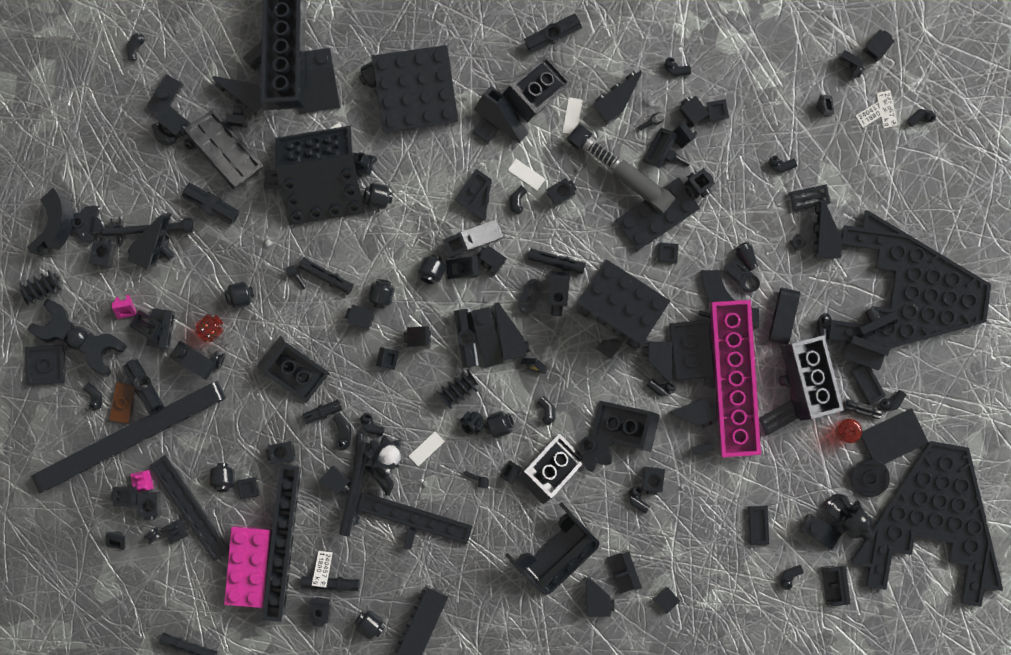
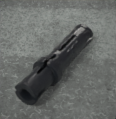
(557, 261)
(332, 279)
(333, 584)
(182, 645)

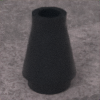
(747, 255)

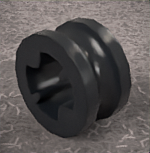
(218, 359)
(153, 535)

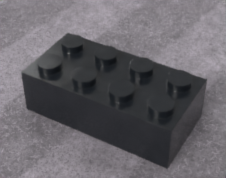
(812, 378)

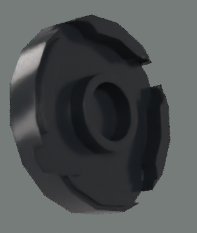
(870, 477)

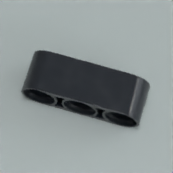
(784, 316)

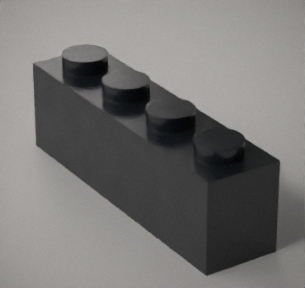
(423, 622)

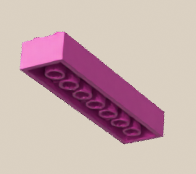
(735, 378)

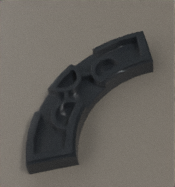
(717, 292)

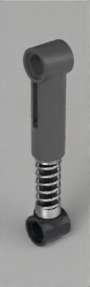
(657, 196)

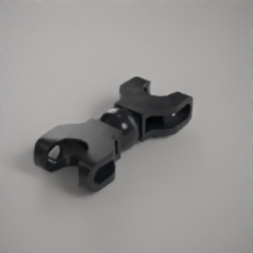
(77, 337)

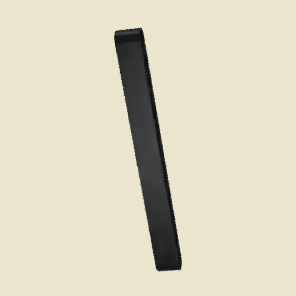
(128, 437)

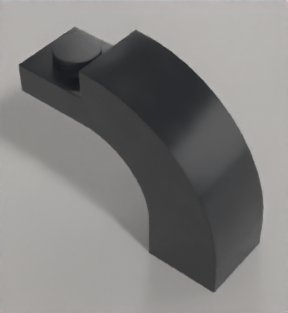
(58, 225)

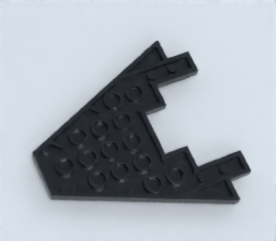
(927, 290)
(941, 504)

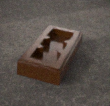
(122, 403)

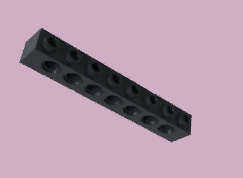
(281, 542)

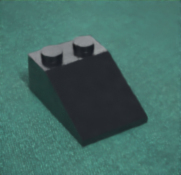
(320, 81)
(536, 88)
(292, 369)
(626, 425)
(551, 469)

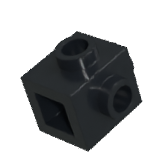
(702, 178)

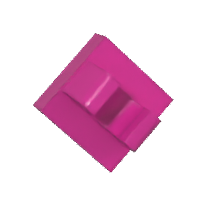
(123, 308)
(142, 480)

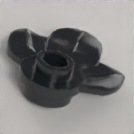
(89, 224)
(597, 454)

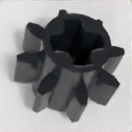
(472, 422)

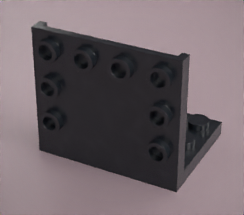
(318, 175)
(622, 304)

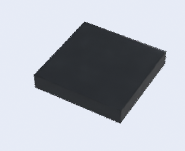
(45, 364)

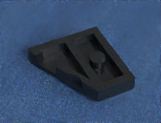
(475, 194)

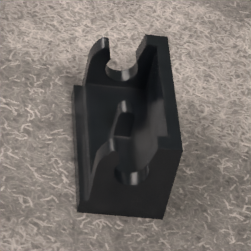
(836, 585)

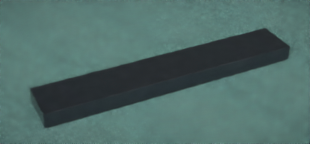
(190, 507)
(414, 517)

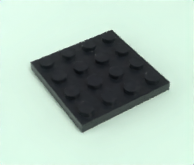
(414, 88)

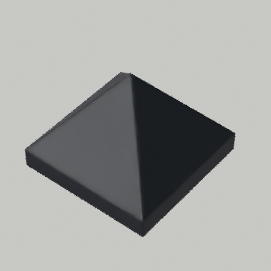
(825, 105)
(115, 540)

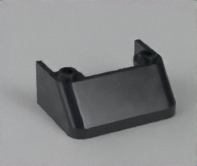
(559, 556)

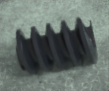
(41, 287)
(458, 389)

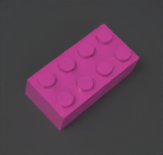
(248, 566)

